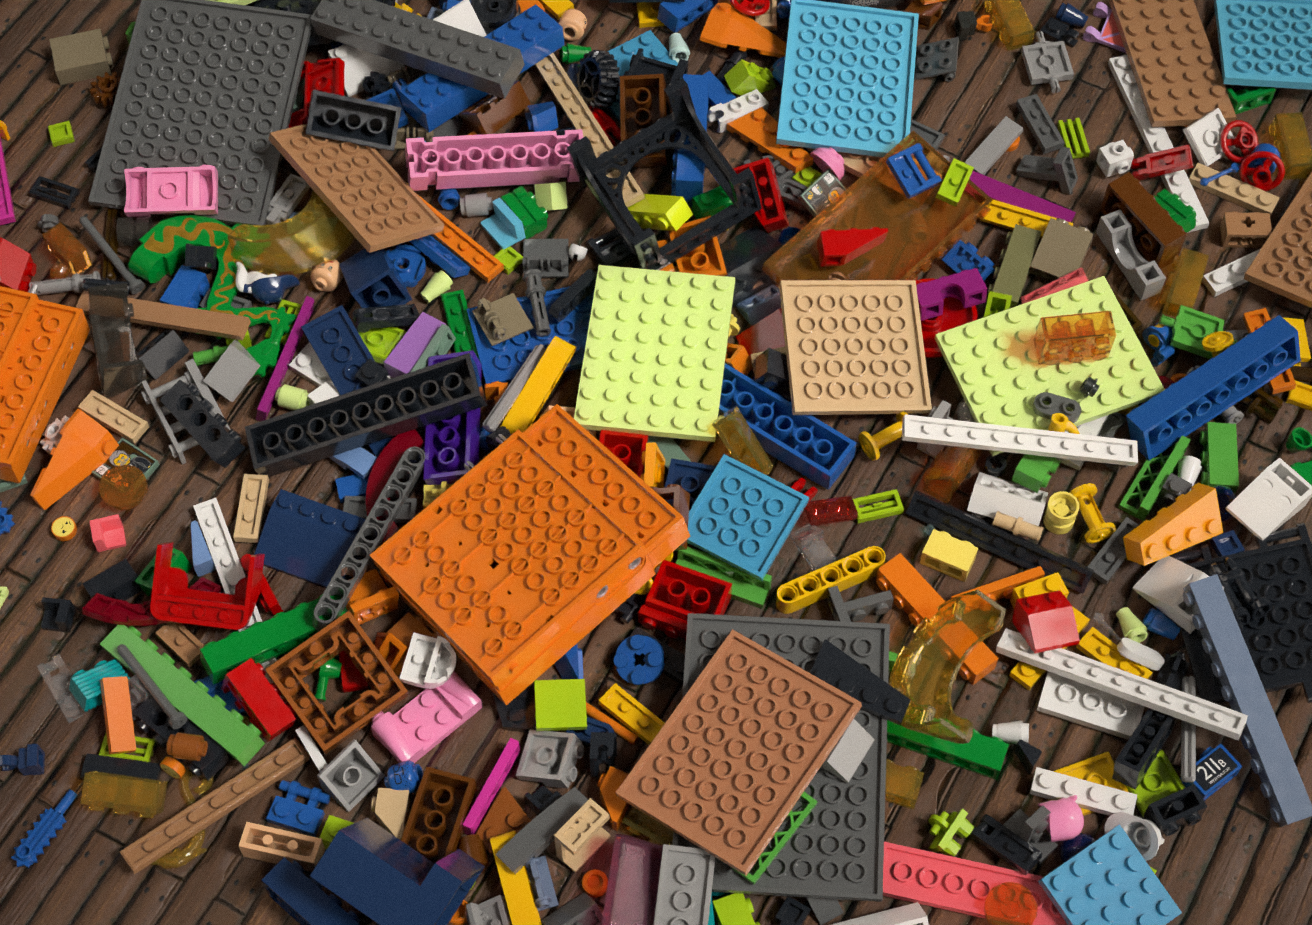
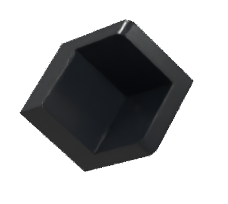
(200, 257)
(58, 614)
(541, 799)

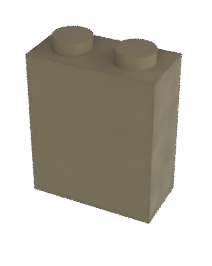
(81, 56)
(1060, 250)

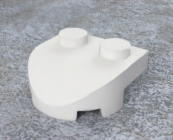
(428, 662)

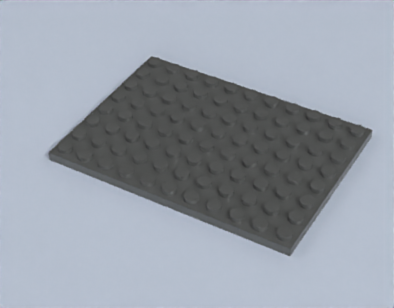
(205, 90)
(846, 827)

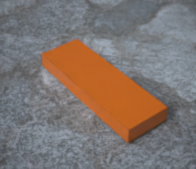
(118, 715)

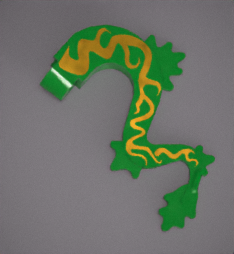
(164, 253)

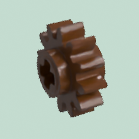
(105, 89)

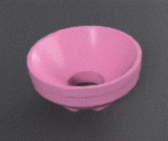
(829, 159)

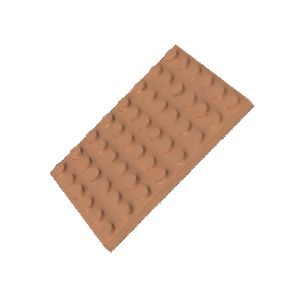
(739, 751)

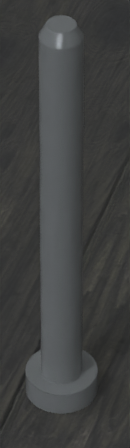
(135, 285)
(177, 719)

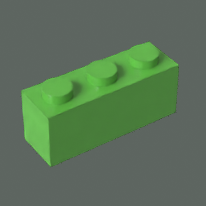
(1219, 455)

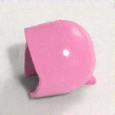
(1065, 818)

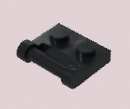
(612, 253)

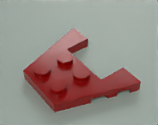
(324, 76)

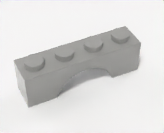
(1117, 237)

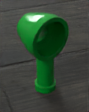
(1299, 440)
(327, 671)

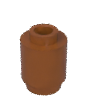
(187, 746)

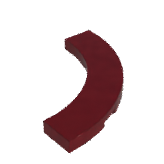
(384, 468)
(125, 613)

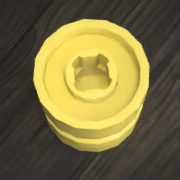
(1061, 512)

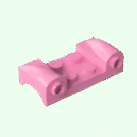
(171, 190)
(426, 719)

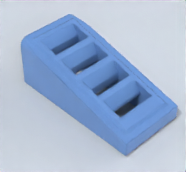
(201, 556)

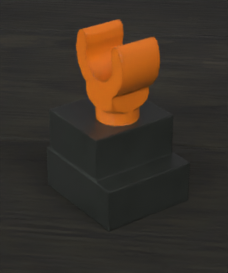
(966, 23)

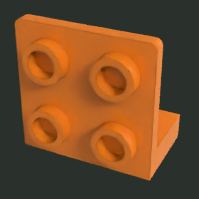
(372, 598)

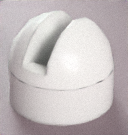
(577, 250)

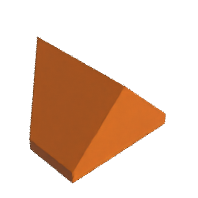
(392, 650)

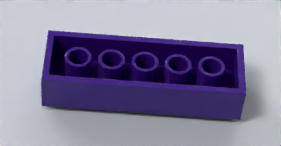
(452, 440)

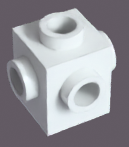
(1115, 158)

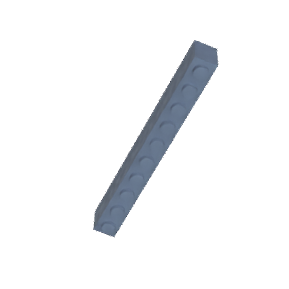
(1247, 695)

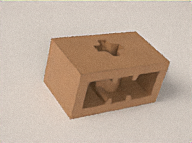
(1245, 229)

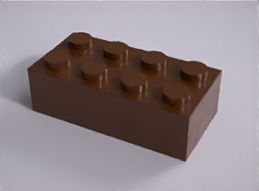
(640, 107)
(1153, 230)
(439, 813)

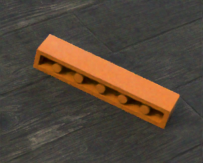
(919, 601)

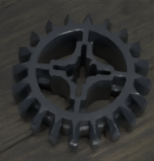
(598, 79)

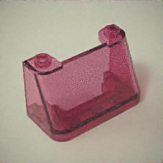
(632, 882)

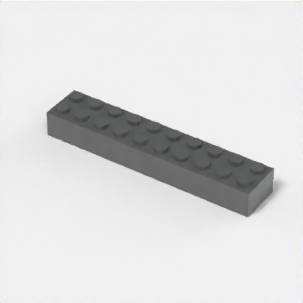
(420, 43)

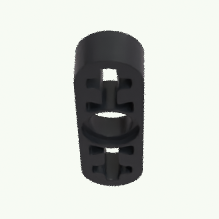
(573, 295)

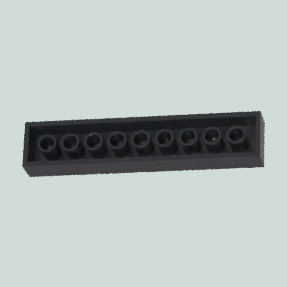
(365, 415)

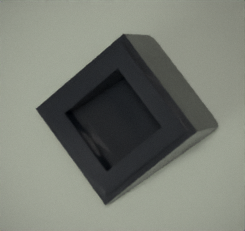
(1027, 755)

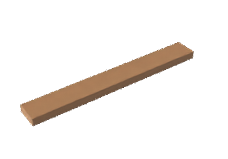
(182, 318)
(214, 805)

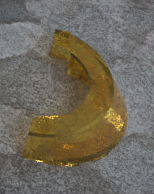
(294, 244)
(933, 659)

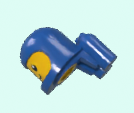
(1159, 339)

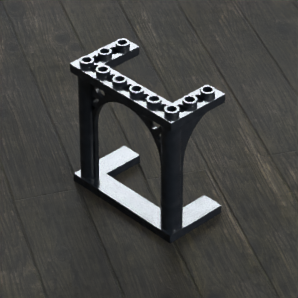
(592, 173)

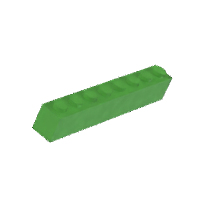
(188, 697)

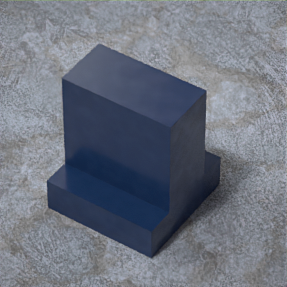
(392, 879)

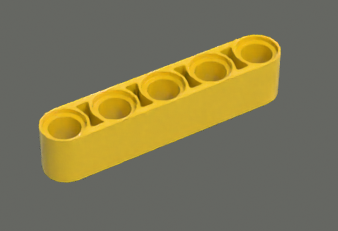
(539, 385)
(835, 570)
(516, 887)

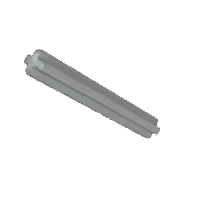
(513, 390)
(1188, 737)

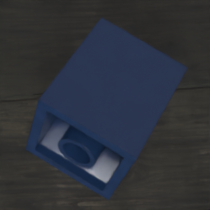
(374, 280)

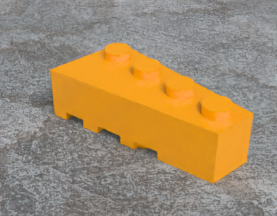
(1175, 528)

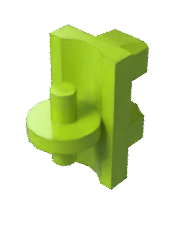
(956, 824)

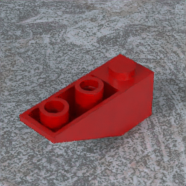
(843, 246)

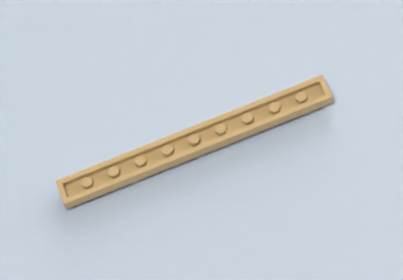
(582, 118)

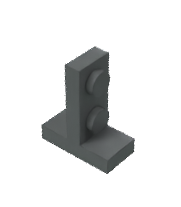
(1053, 169)
(858, 608)
(1032, 830)

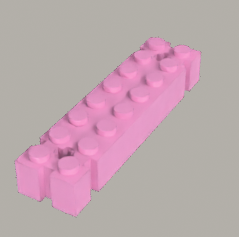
(490, 160)

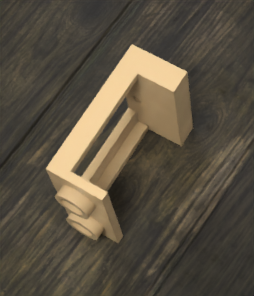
(580, 841)

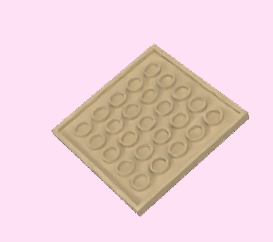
(854, 347)

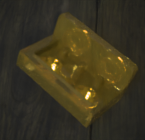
(642, 823)

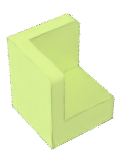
(551, 195)

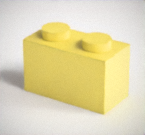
(949, 555)

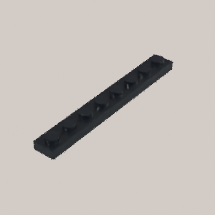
(998, 540)

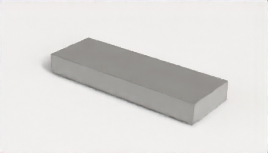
(994, 145)

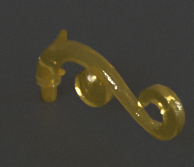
(193, 849)

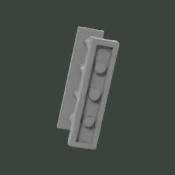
(194, 376)

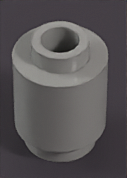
(476, 204)

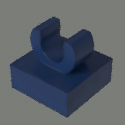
(1226, 544)

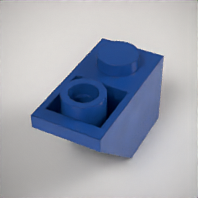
(541, 117)

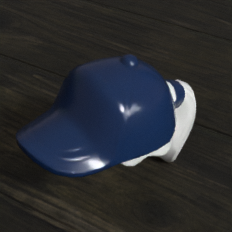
(263, 287)

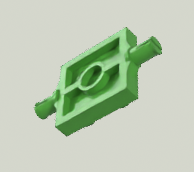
(1190, 329)

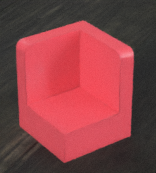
(108, 533)

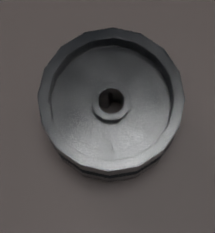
(495, 12)

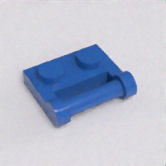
(909, 175)

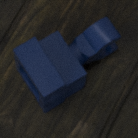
(29, 762)

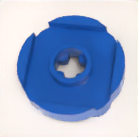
(415, 264)
(653, 659)

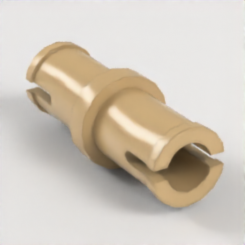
(1018, 526)

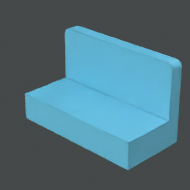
(504, 226)

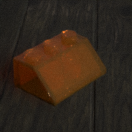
(949, 471)

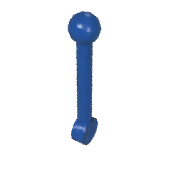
(1234, 168)

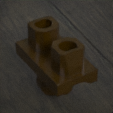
(1262, 404)

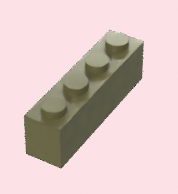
(1015, 262)

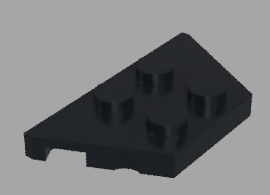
(520, 712)

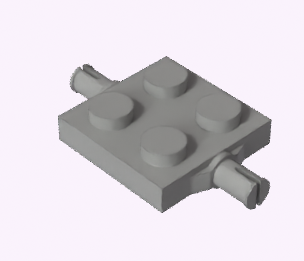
(1047, 62)

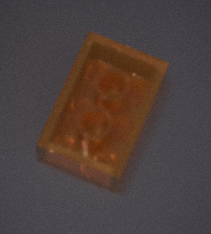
(1074, 337)

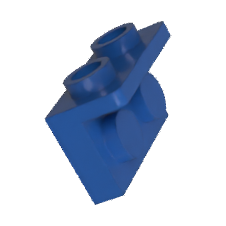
(964, 257)

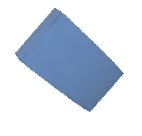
(357, 460)

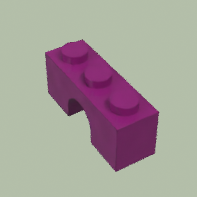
(964, 286)

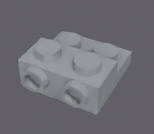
(550, 758)

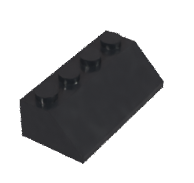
(352, 120)

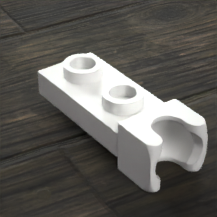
(736, 108)

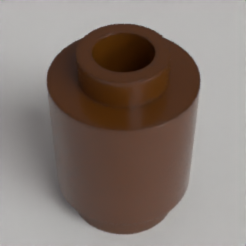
(475, 848)

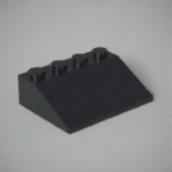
(744, 261)

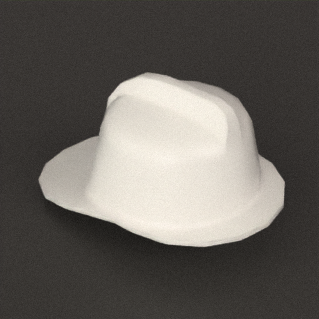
(1142, 832)

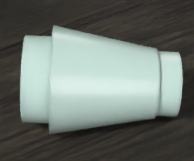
(678, 47)

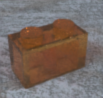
(67, 249)

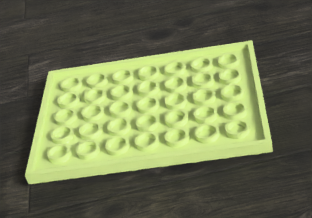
(655, 353)
(1000, 369)

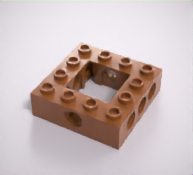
(317, 650)

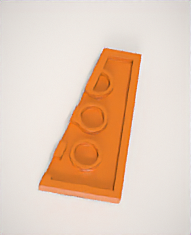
(761, 130)

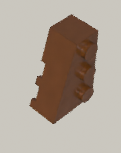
(494, 112)

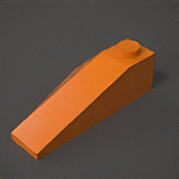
(731, 27)
(79, 452)

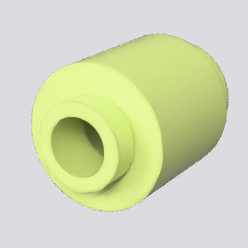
(292, 397)

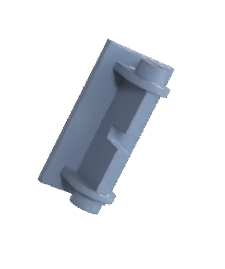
(541, 883)

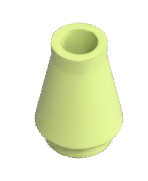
(437, 285)
(1131, 625)

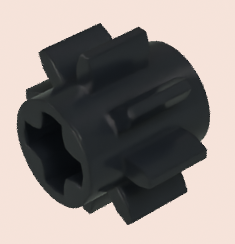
(375, 84)

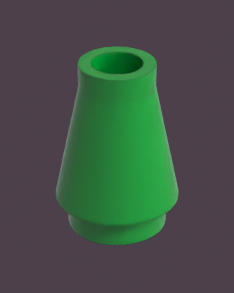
(572, 53)

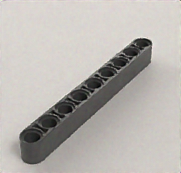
(371, 527)

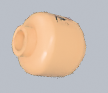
(573, 24)
(326, 276)

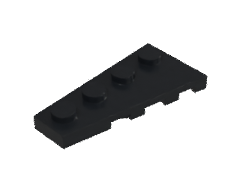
(860, 683)

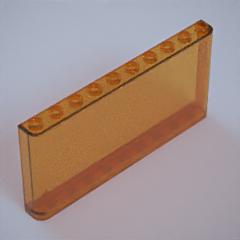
(916, 226)

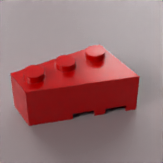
(773, 212)
(259, 699)

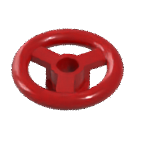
(748, 6)
(1245, 139)
(1264, 181)

